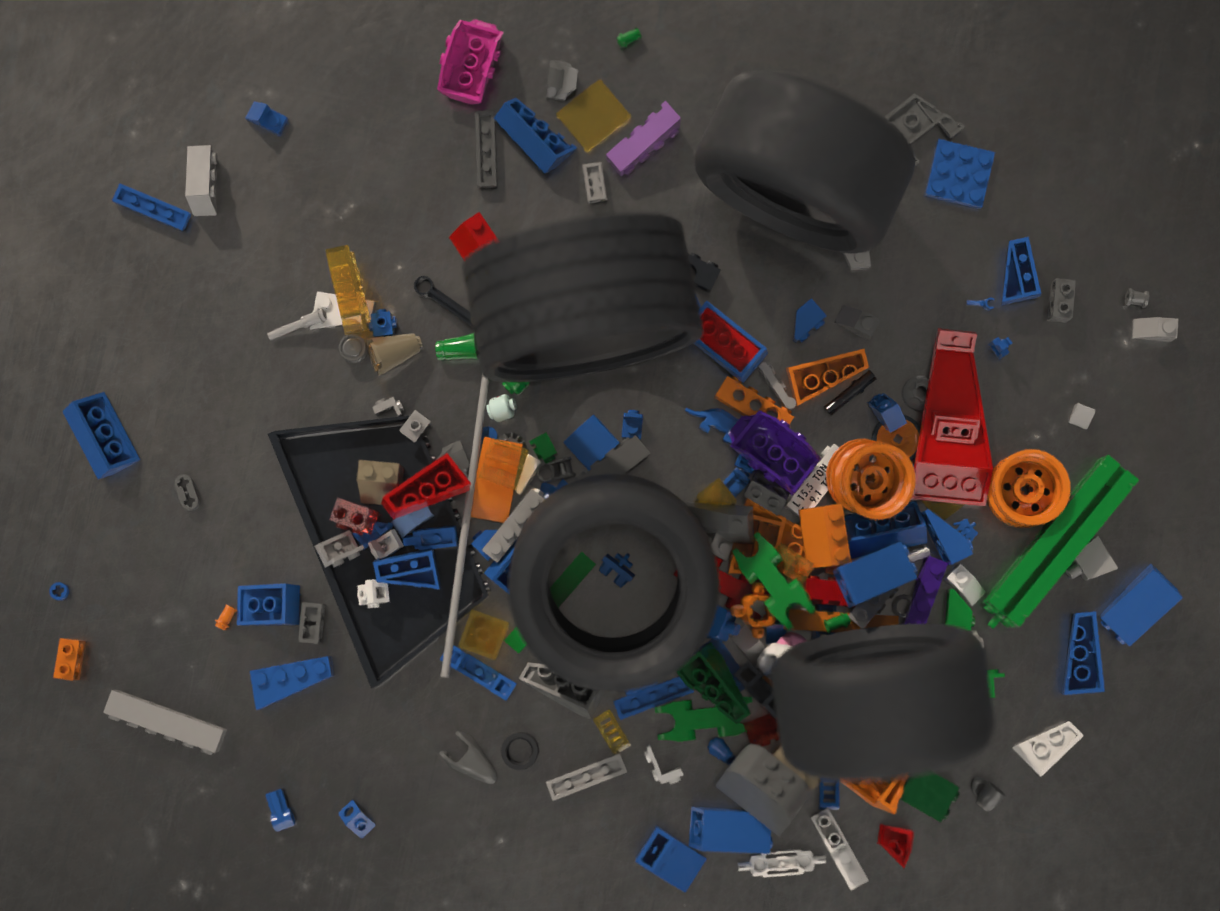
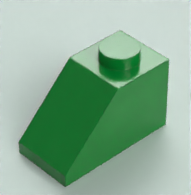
(958, 612)

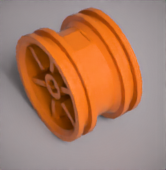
(1053, 477)
(898, 481)

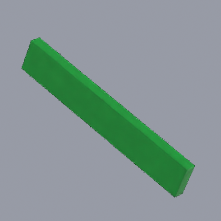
(560, 591)

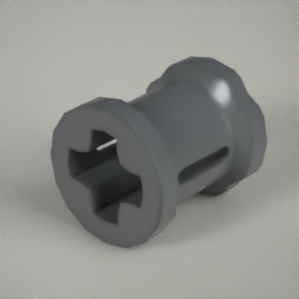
(1137, 298)

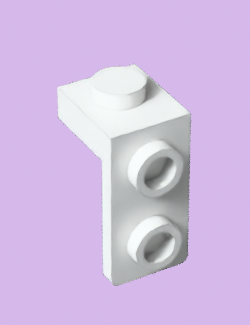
(671, 776)

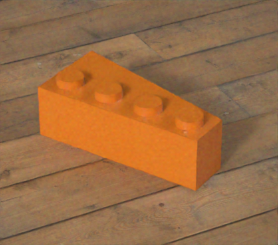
(820, 375)

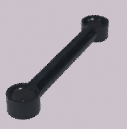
(443, 300)

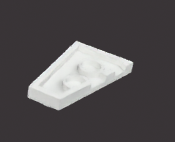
(329, 304)
(1048, 747)

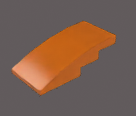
(491, 500)

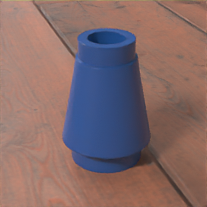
(719, 749)

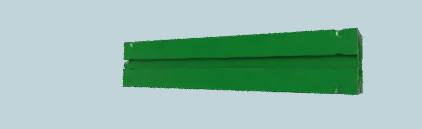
(1058, 543)

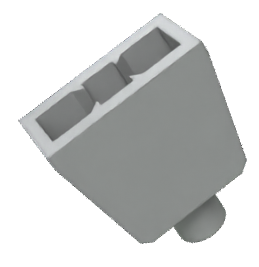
(1092, 561)

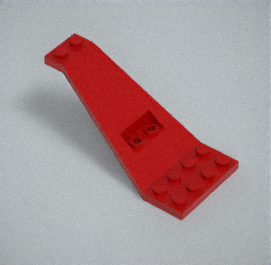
(949, 463)

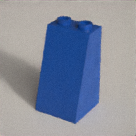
(875, 574)
(1140, 605)
(728, 831)

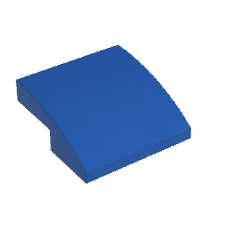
(591, 441)

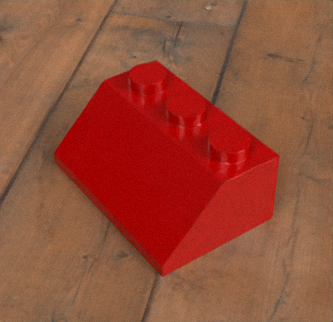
(472, 235)

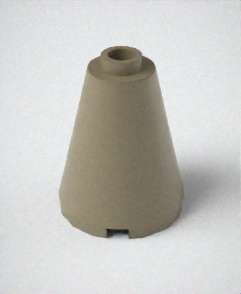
(392, 350)

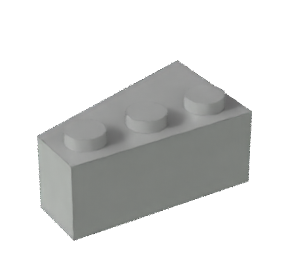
(201, 180)

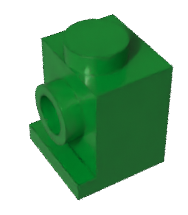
(544, 448)

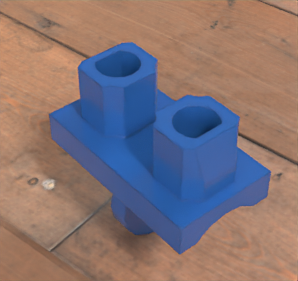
(624, 574)

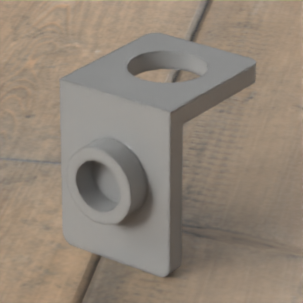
(415, 426)

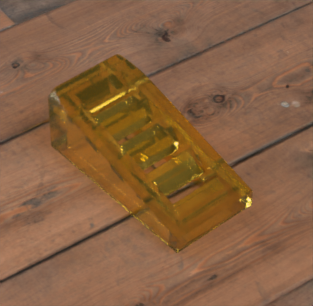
(622, 746)

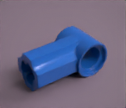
(281, 814)

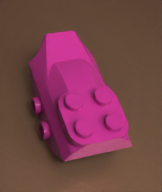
(469, 60)

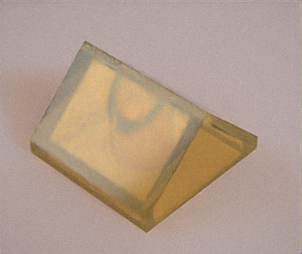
(716, 494)

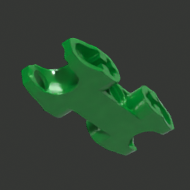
(783, 594)
(690, 719)

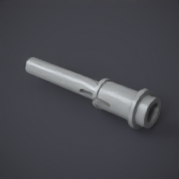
(318, 316)

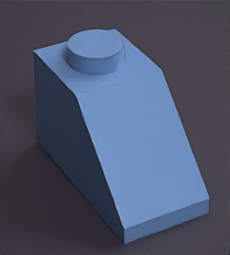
(412, 521)

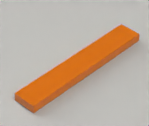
(805, 621)

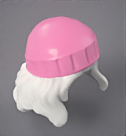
(771, 653)

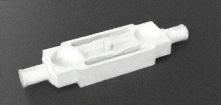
(803, 860)

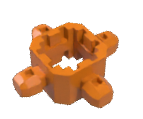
(744, 610)

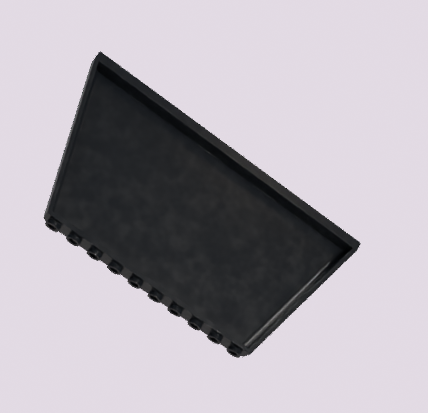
(323, 466)

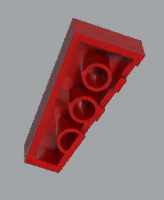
(429, 486)

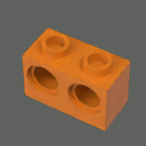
(69, 659)

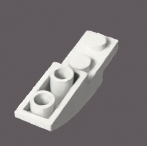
(839, 849)

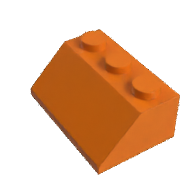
(824, 535)

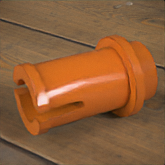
(225, 617)

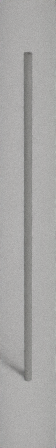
(465, 529)

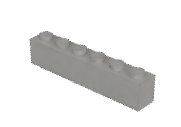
(164, 721)

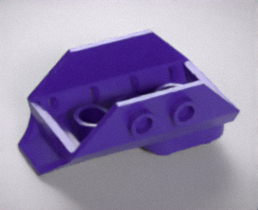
(774, 449)

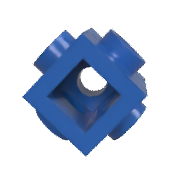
(387, 328)

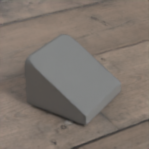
(1081, 416)

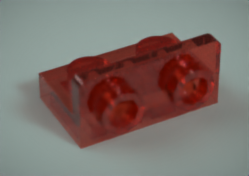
(762, 730)

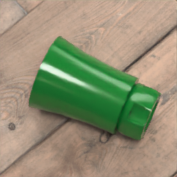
(457, 348)

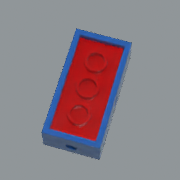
(729, 343)

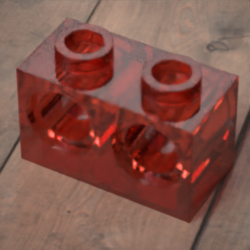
(354, 515)

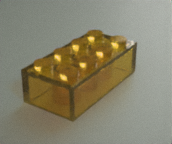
(348, 289)

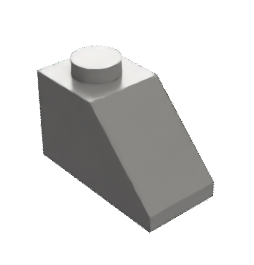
(1155, 329)

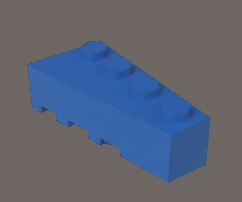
(1083, 661)
(284, 680)

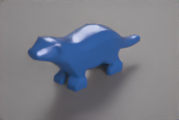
(715, 418)

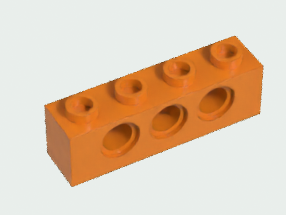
(732, 384)

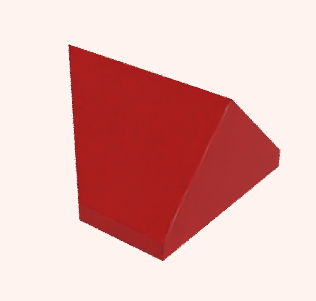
(896, 842)

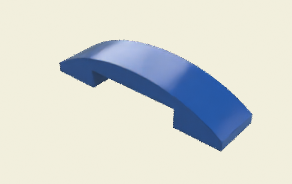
(481, 673)

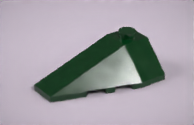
(712, 678)

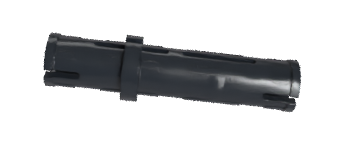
(848, 394)

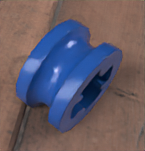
(54, 587)

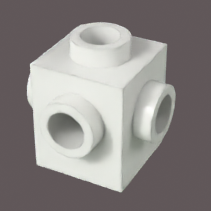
(373, 593)

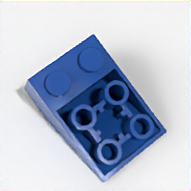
(670, 859)

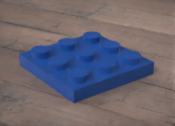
(959, 173)

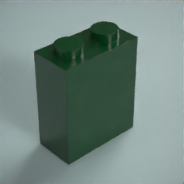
(930, 794)

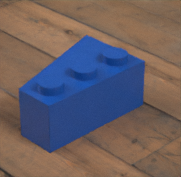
(1020, 274)
(411, 569)

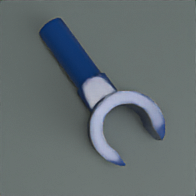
(981, 303)

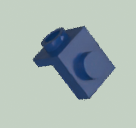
(737, 481)

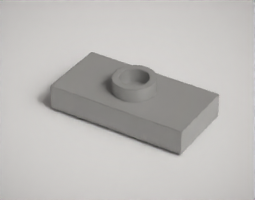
(594, 182)

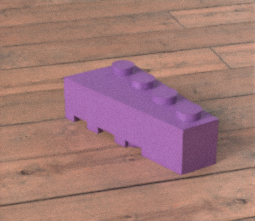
(644, 140)

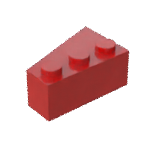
(824, 591)

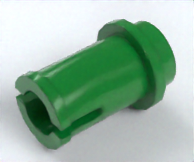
(628, 37)
(837, 622)

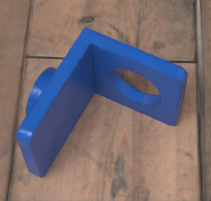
(357, 821)

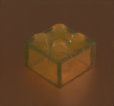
(484, 634)

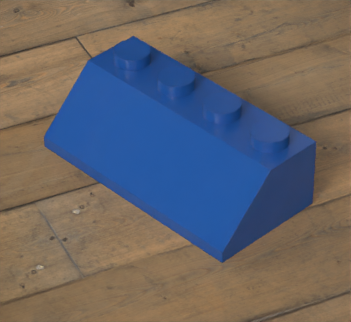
(100, 435)
(872, 535)

